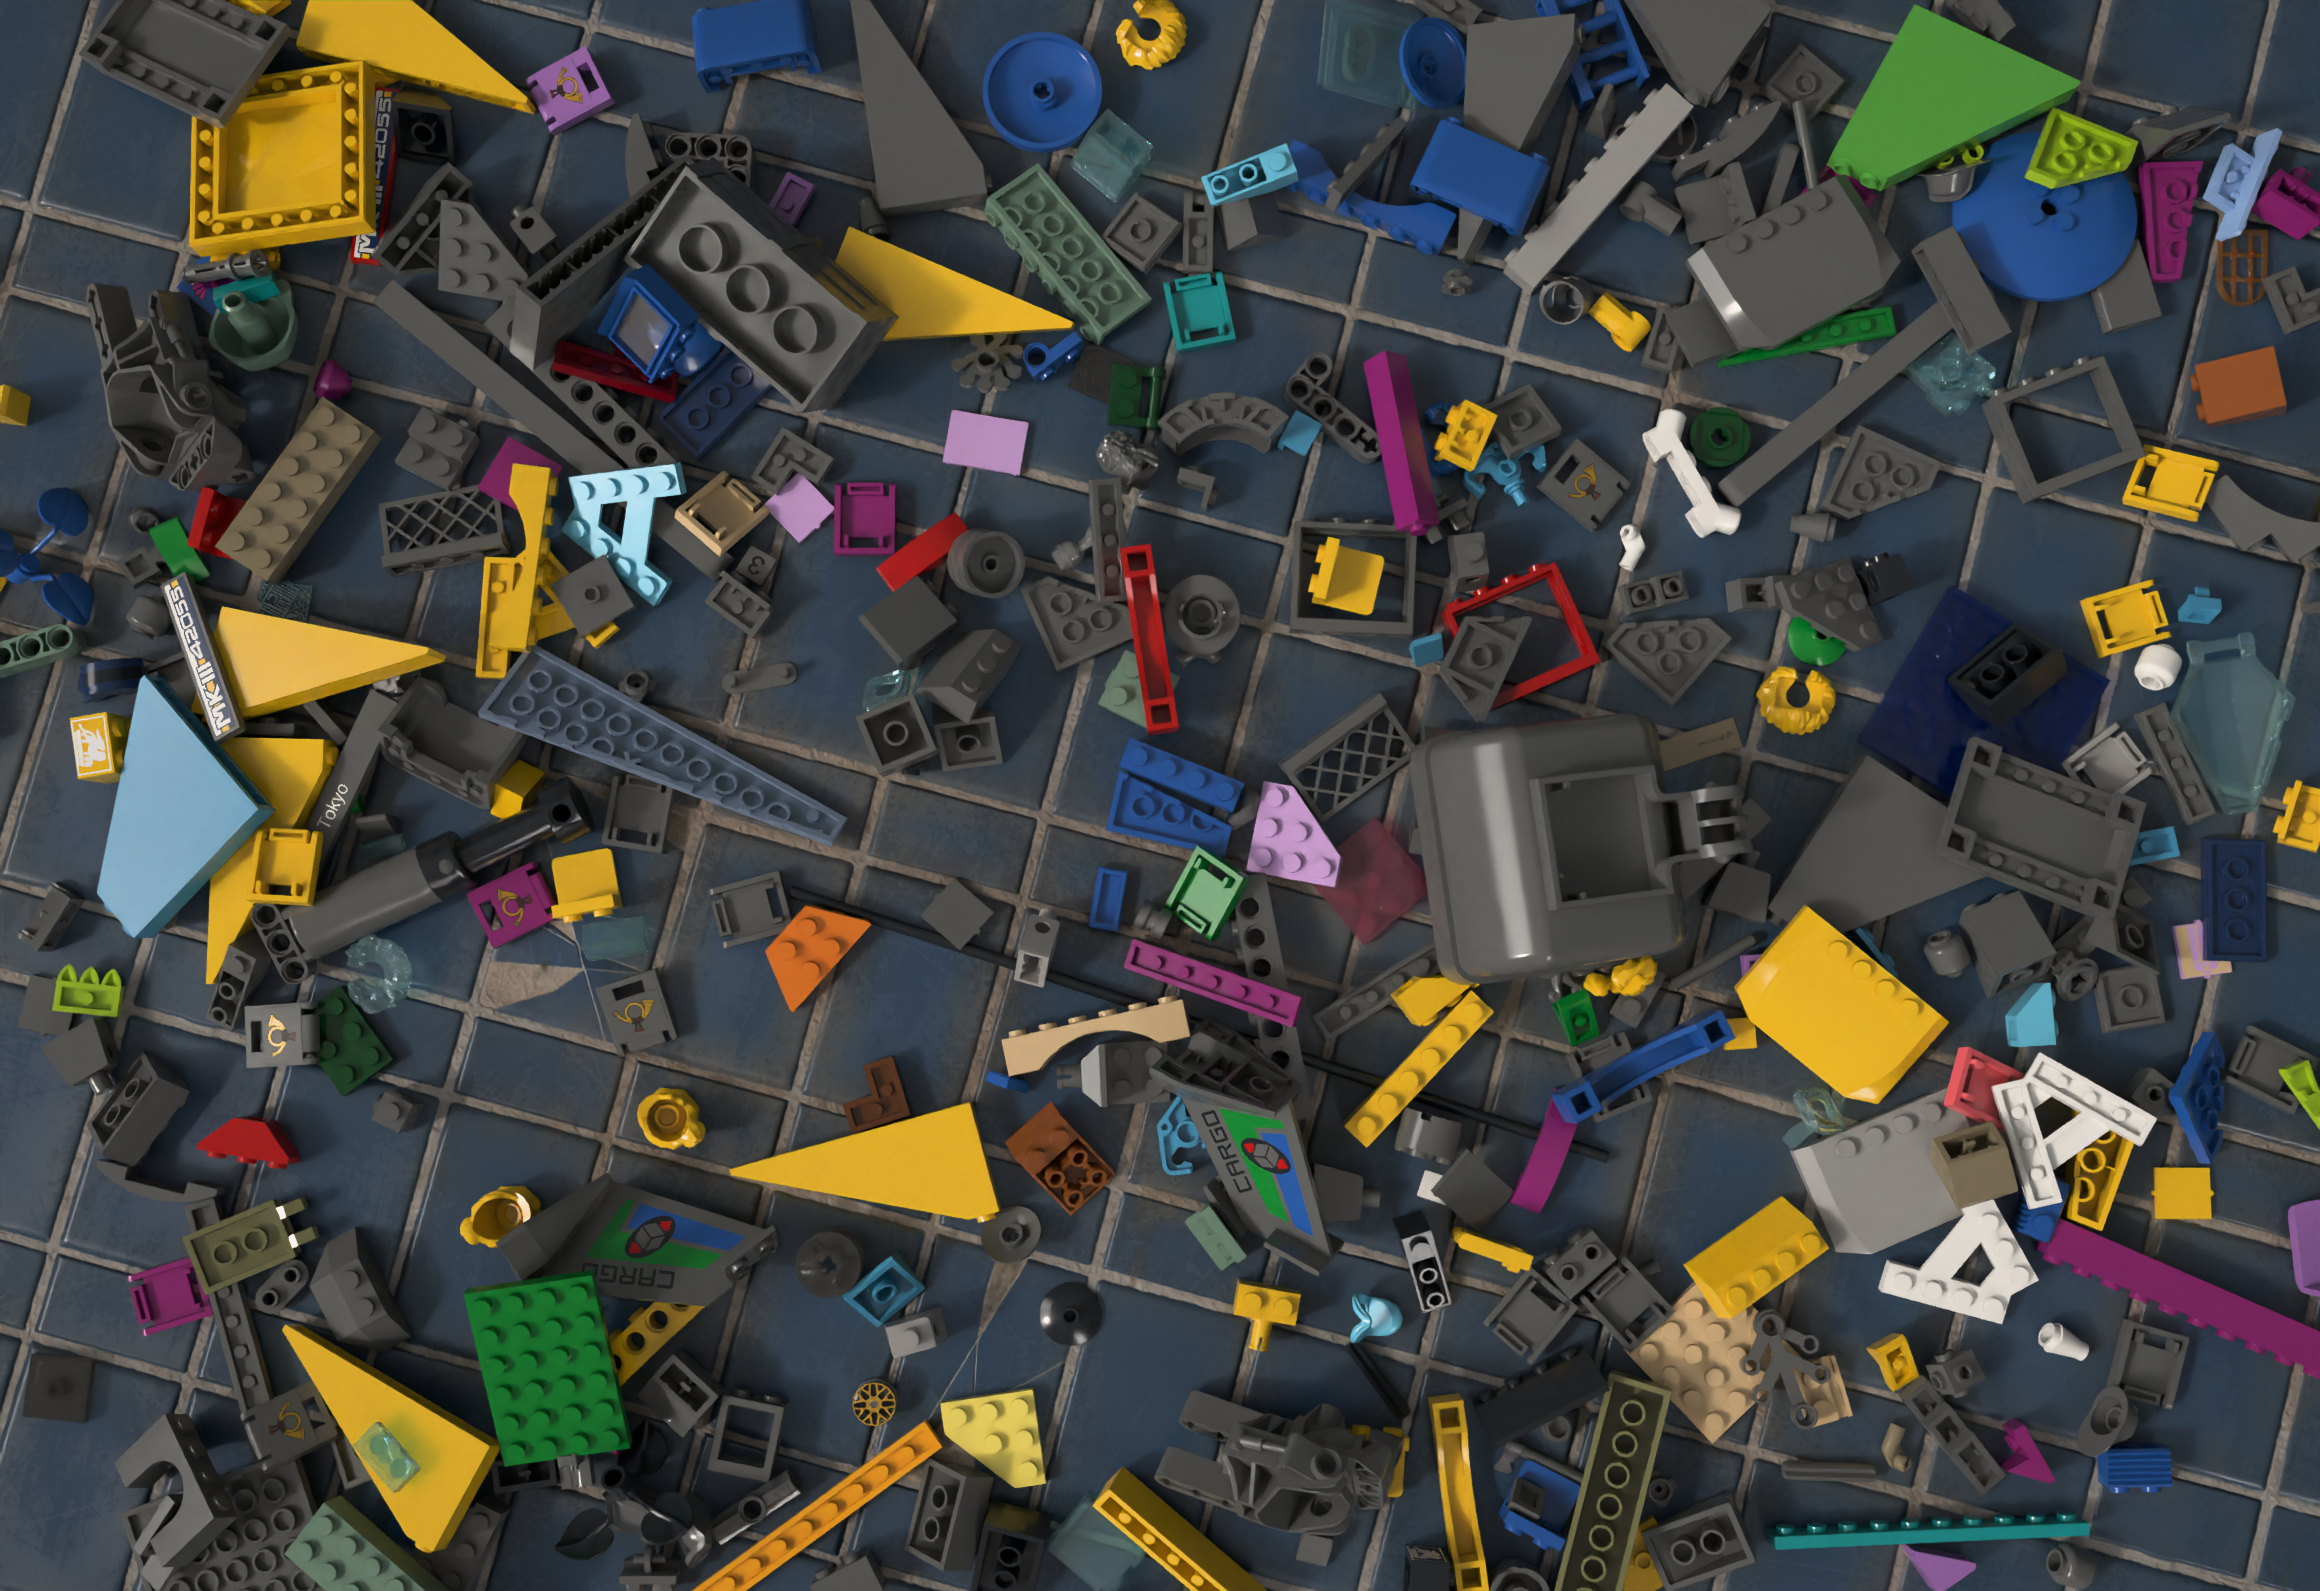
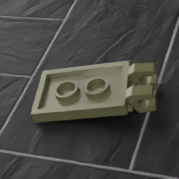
(247, 1243)

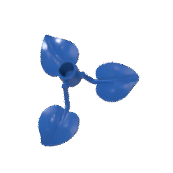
(70, 593)

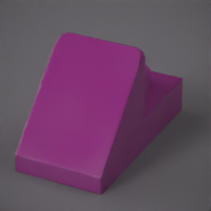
(2028, 1459)

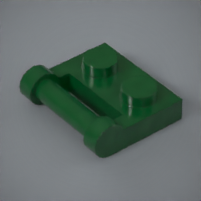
(1126, 396)

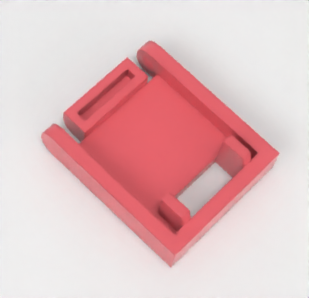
(1977, 1097)

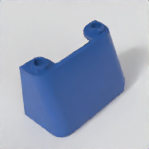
(753, 40)
(1480, 176)

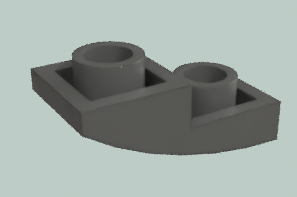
(1653, 593)

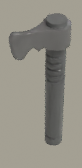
(1517, 1448)

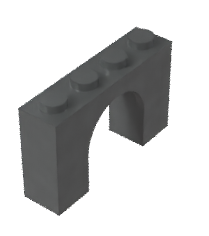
(204, 1506)

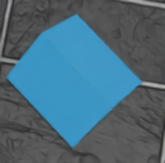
(884, 1290)

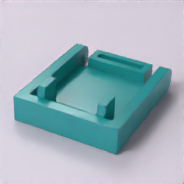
(1199, 308)

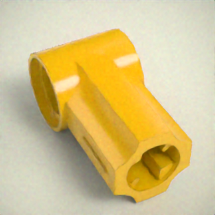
(1625, 326)

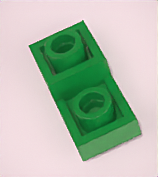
(171, 541)

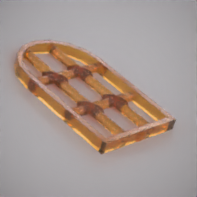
(2234, 278)

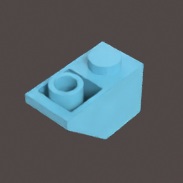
(2032, 1018)

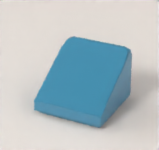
(1427, 649)

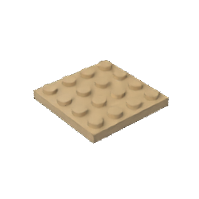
(1702, 1361)

